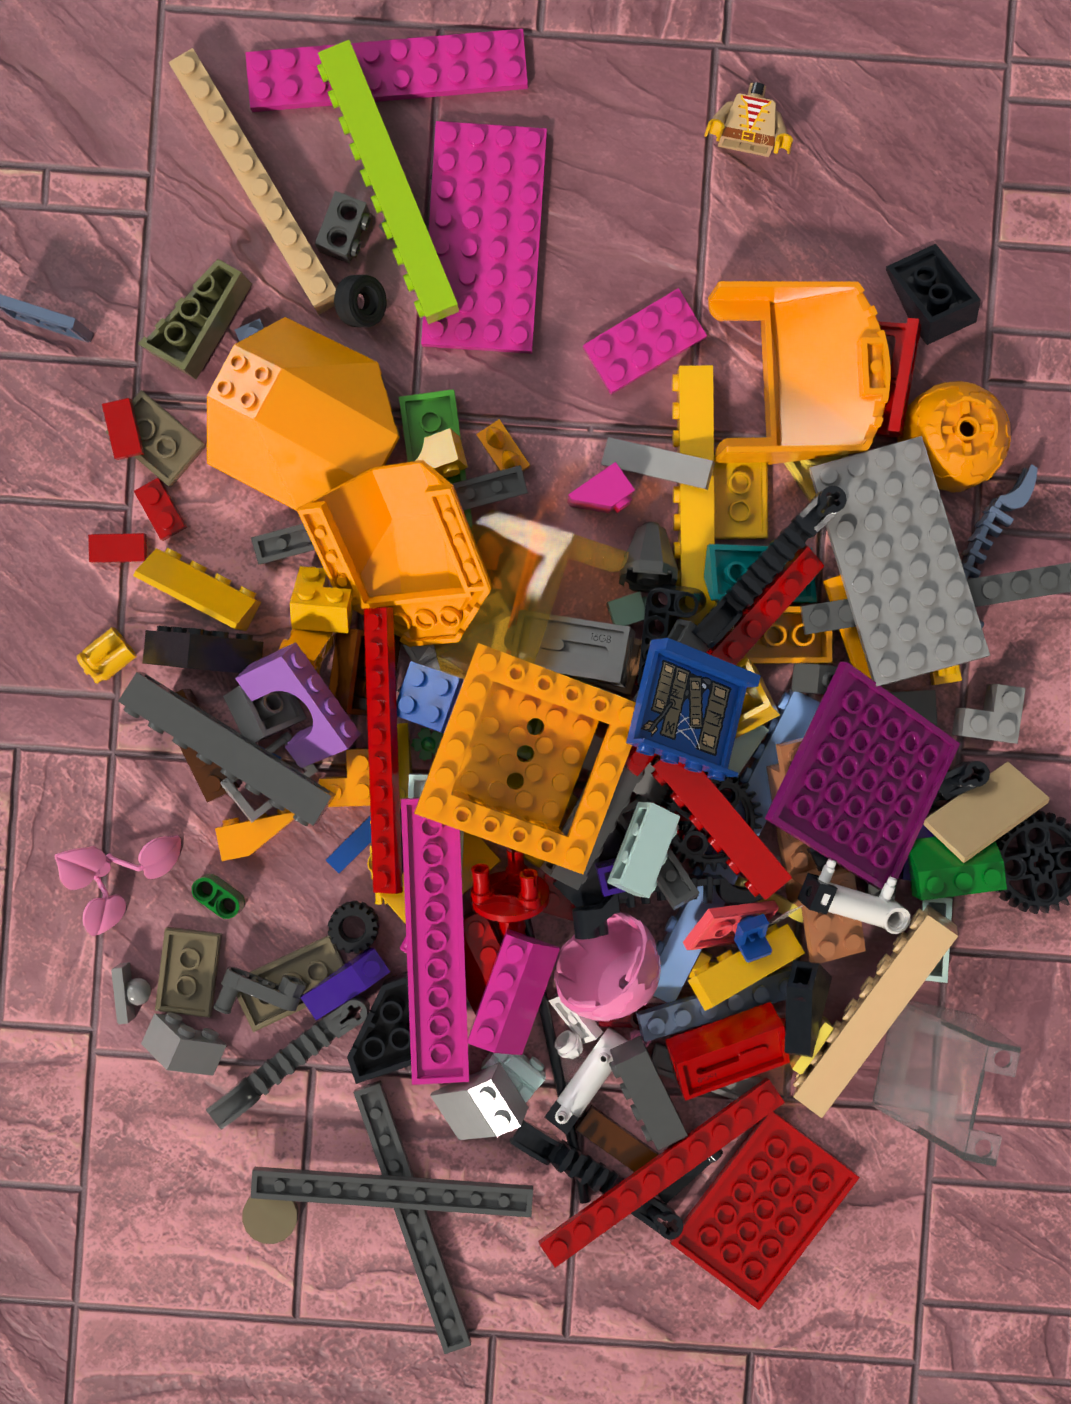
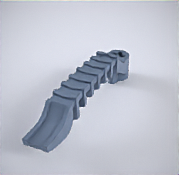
(1012, 500)

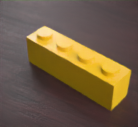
(734, 974)

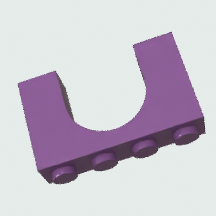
(293, 673)

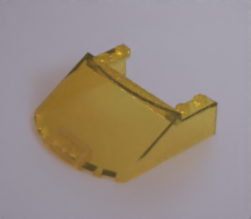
(525, 572)

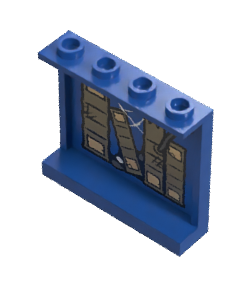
(689, 708)

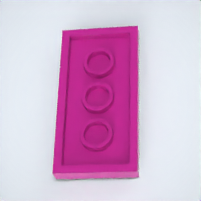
(644, 341)

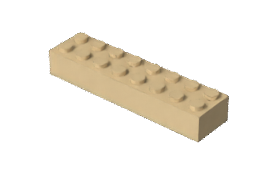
(876, 1009)

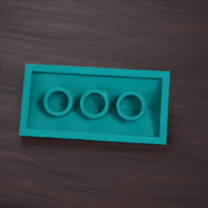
(729, 562)

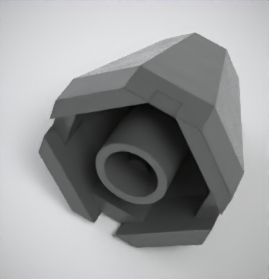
(649, 560)

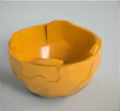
(954, 458)

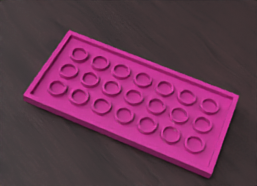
(487, 233)

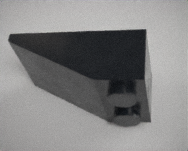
(934, 293)

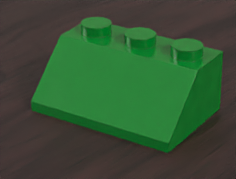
(941, 874)

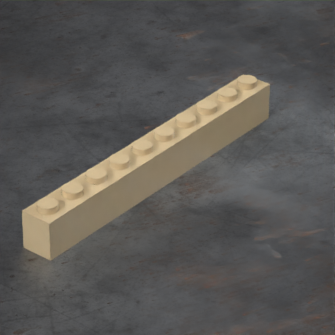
(254, 180)

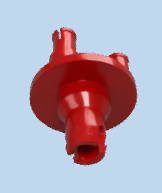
(509, 894)

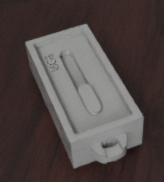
(587, 650)

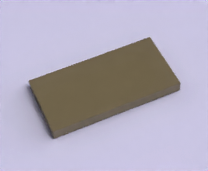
(307, 963)

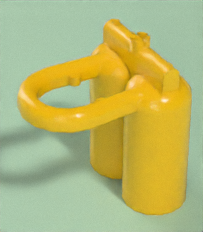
(106, 656)

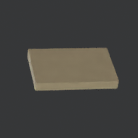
(165, 441)
(188, 972)

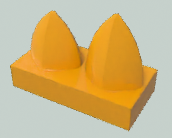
(501, 447)

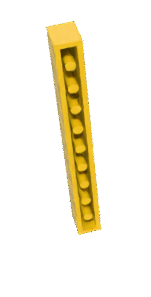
(695, 505)

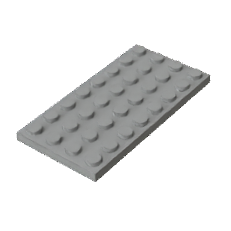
(900, 563)

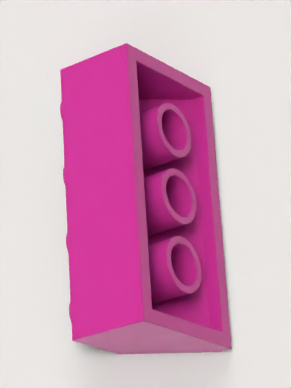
(513, 994)

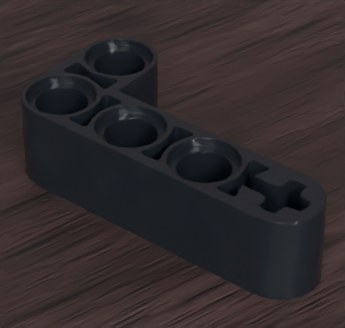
(666, 614)

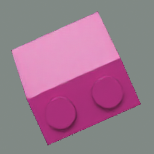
(603, 492)

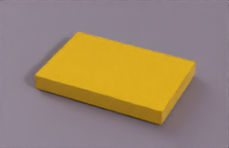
(740, 500)

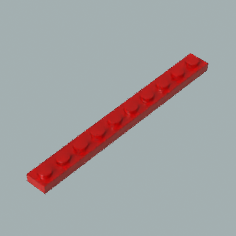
(755, 622)
(383, 750)
(660, 1172)

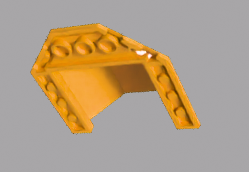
(297, 414)
(402, 546)

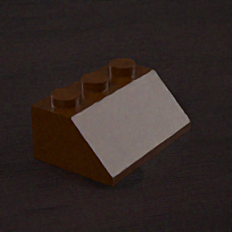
(349, 671)

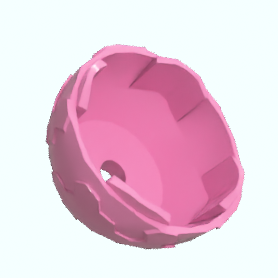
(596, 970)

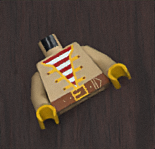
(750, 124)

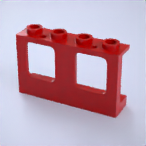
(902, 371)

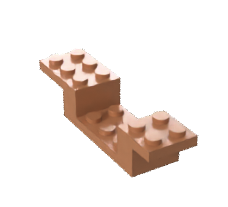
(826, 935)

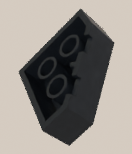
(200, 649)
(385, 1034)

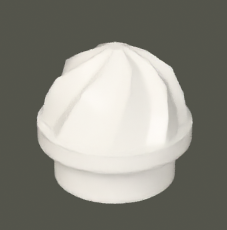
(569, 1045)

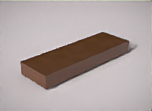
(615, 1139)

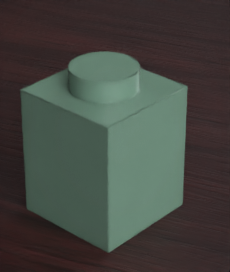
(627, 609)

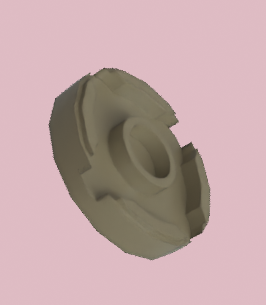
(269, 1219)

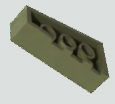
(199, 320)

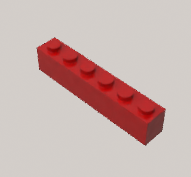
(725, 826)

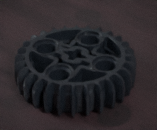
(696, 855)
(1045, 870)

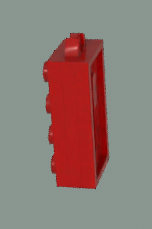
(728, 1050)

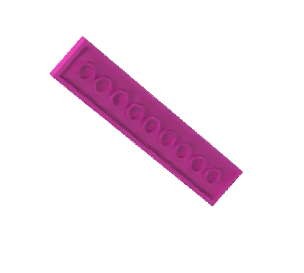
(393, 69)
(434, 949)

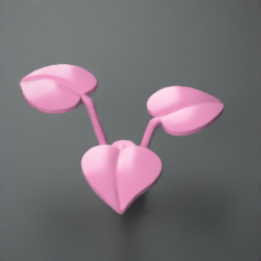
(82, 865)

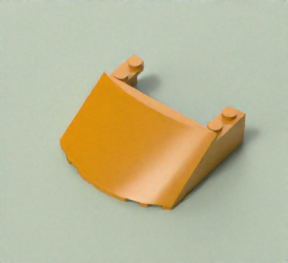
(820, 368)

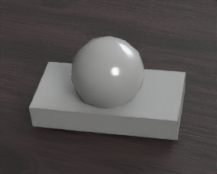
(128, 992)

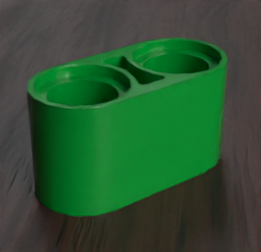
(215, 901)

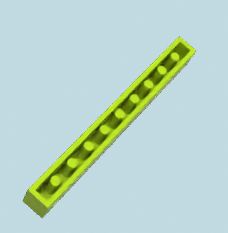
(388, 182)

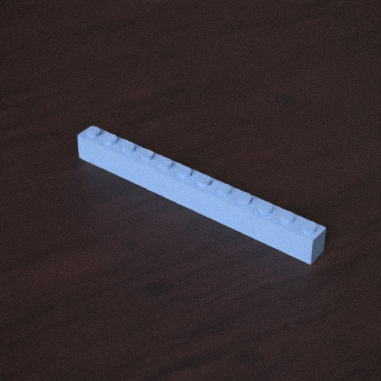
(676, 961)

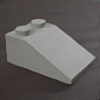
(482, 1106)

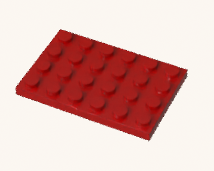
(764, 1209)

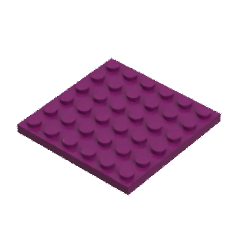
(863, 778)

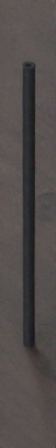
(556, 1066)

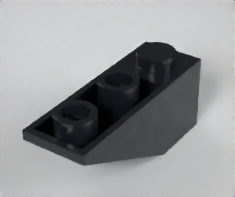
(805, 1005)

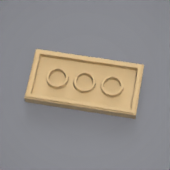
(986, 812)

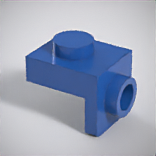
(751, 938)

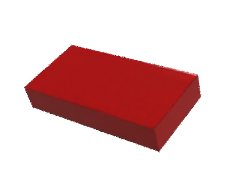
(122, 428)
(117, 548)

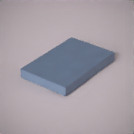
(45, 318)

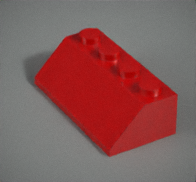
(480, 950)

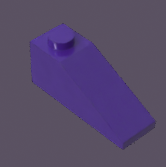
(345, 983)

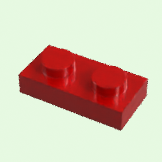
(160, 509)

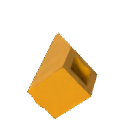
(244, 838)

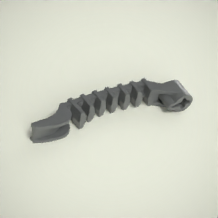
(286, 1061)

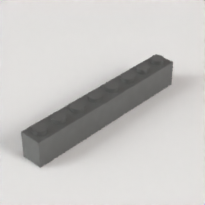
(226, 748)

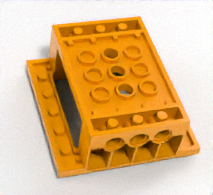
(481, 747)

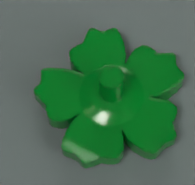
(427, 744)

